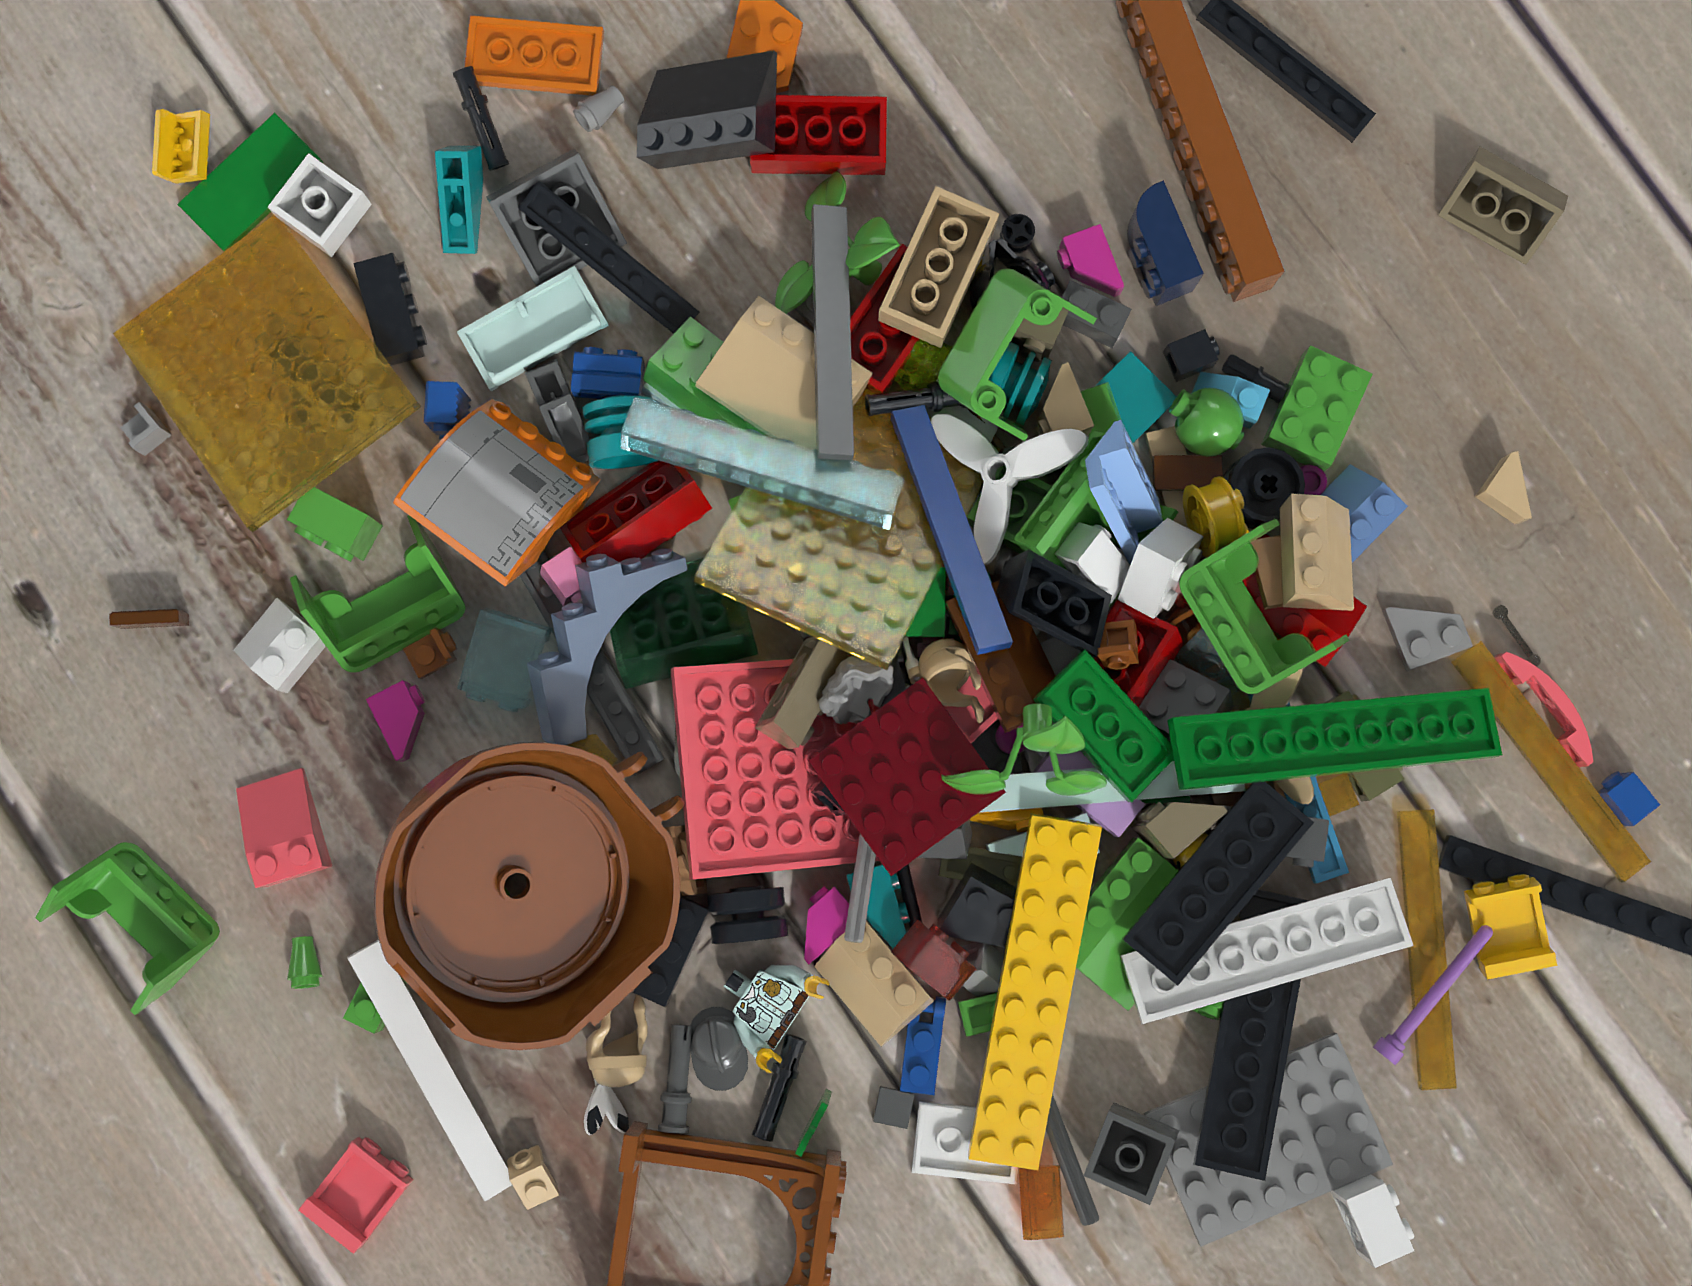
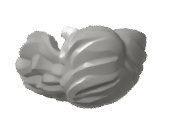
(852, 687)

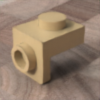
(531, 1177)

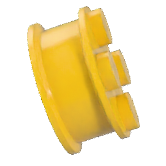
(1215, 514)

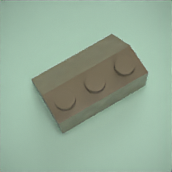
(1503, 205)
(796, 699)
(1174, 825)

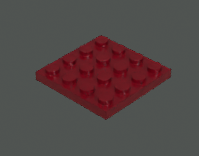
(891, 776)

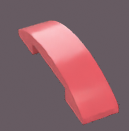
(1575, 738)

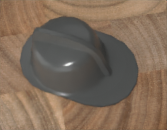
(717, 1049)

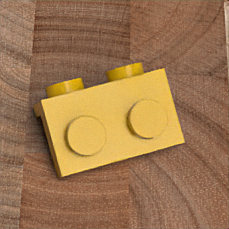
(181, 146)

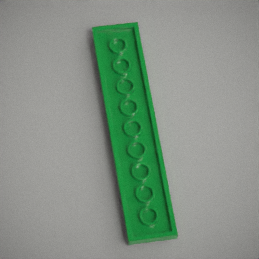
(1333, 738)

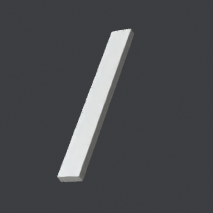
(431, 1070)

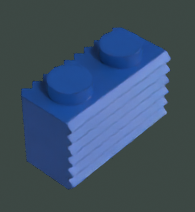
(444, 406)

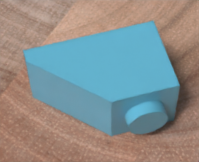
(1247, 394)

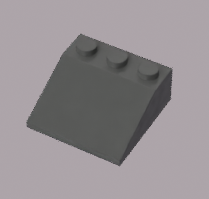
(538, 249)

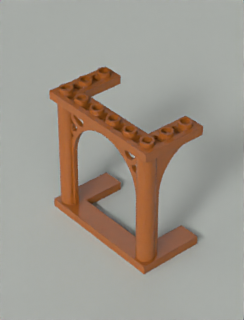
(819, 1171)

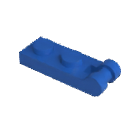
(923, 1051)

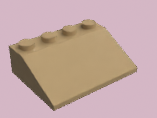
(769, 375)

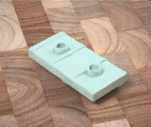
(532, 328)

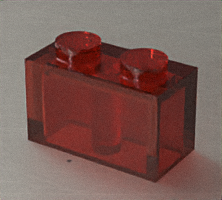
(933, 960)

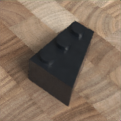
(979, 908)

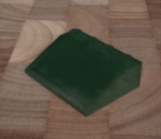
(679, 627)

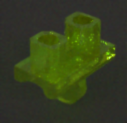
(922, 365)

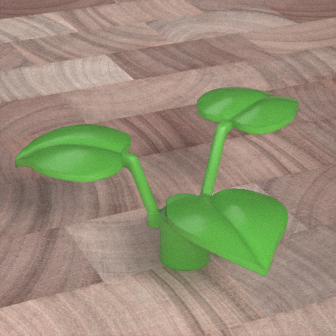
(870, 243)
(1037, 735)

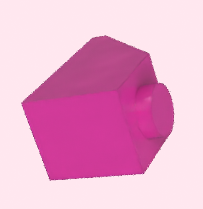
(1091, 260)
(398, 716)
(824, 921)

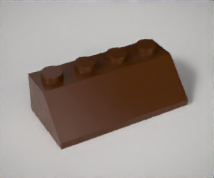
(1008, 675)

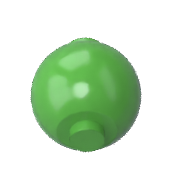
(1208, 421)

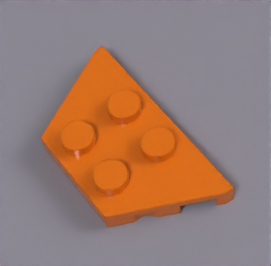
(764, 28)

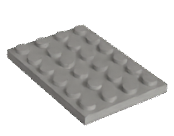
(1318, 1145)

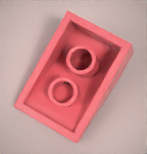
(281, 829)

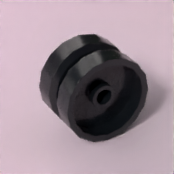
(1272, 471)
(747, 914)

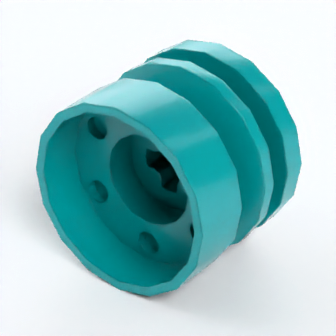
(1020, 382)
(607, 420)

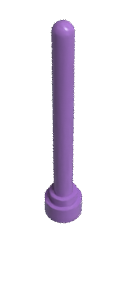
(1392, 1045)

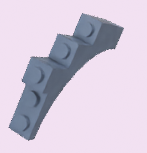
(580, 629)

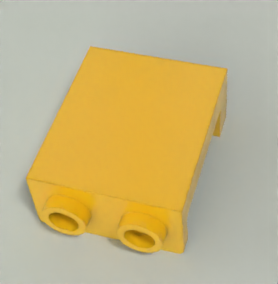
(1517, 925)

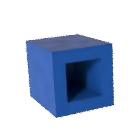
(1627, 797)

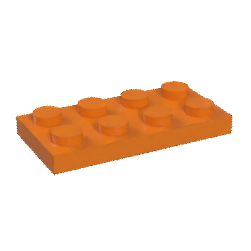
(535, 55)

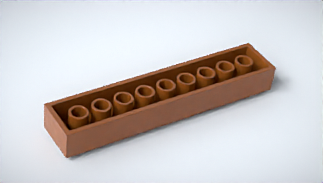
(1203, 145)

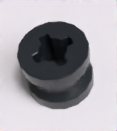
(1019, 226)

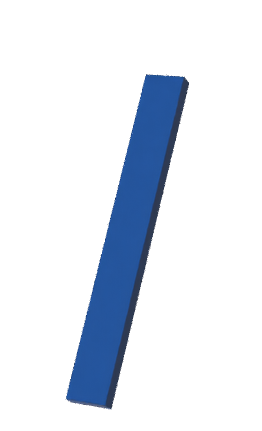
(951, 530)

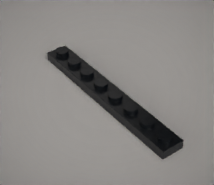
(1571, 895)

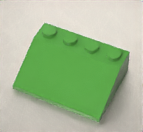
(1112, 910)

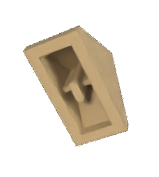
(1506, 490)

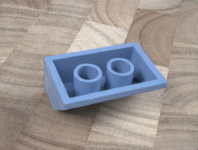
(1369, 503)

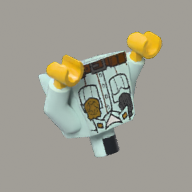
(770, 1006)

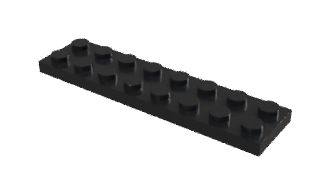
(1248, 1069)

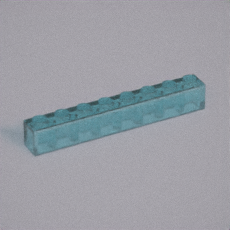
(761, 462)

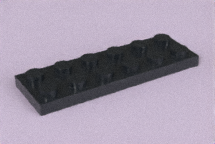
(1217, 881)

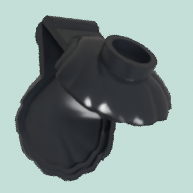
(998, 249)

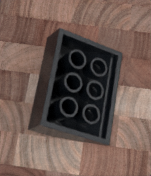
(710, 112)

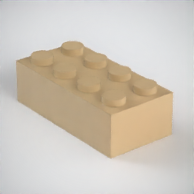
(938, 266)

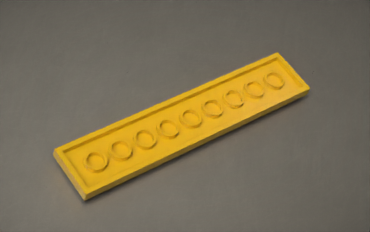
(1034, 991)

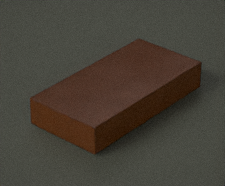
(1179, 471)
(149, 618)

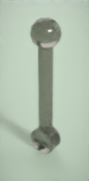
(1500, 613)

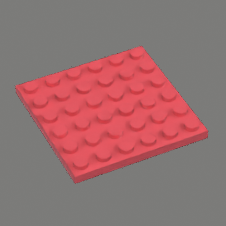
(744, 791)

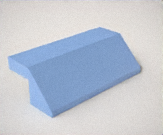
(1122, 488)

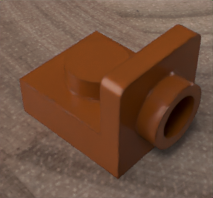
(431, 653)

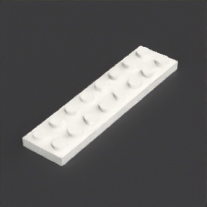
(1276, 950)

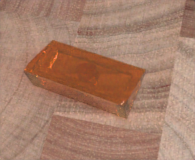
(1041, 1202)

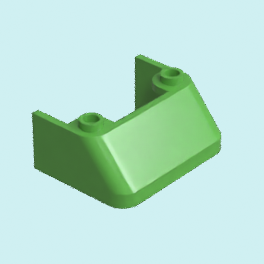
(987, 335)
(388, 616)
(1235, 622)
(146, 906)

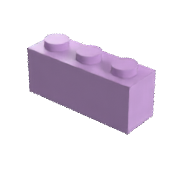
(1110, 815)

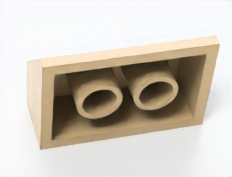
(1316, 553)
(873, 984)

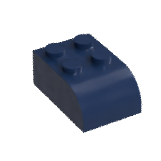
(1162, 247)

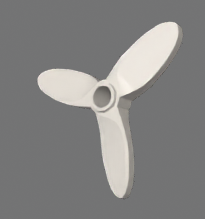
(1026, 461)

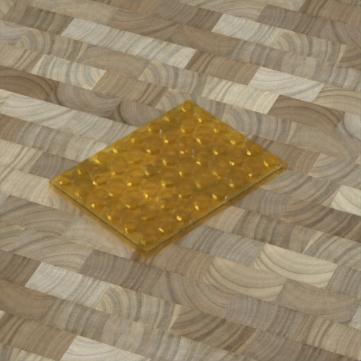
(265, 372)
(832, 572)

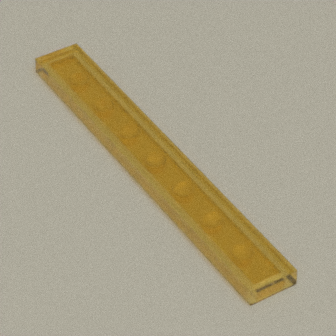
(1553, 763)
(1428, 954)

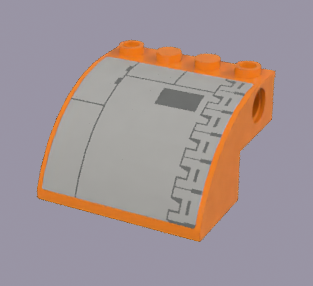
(496, 490)

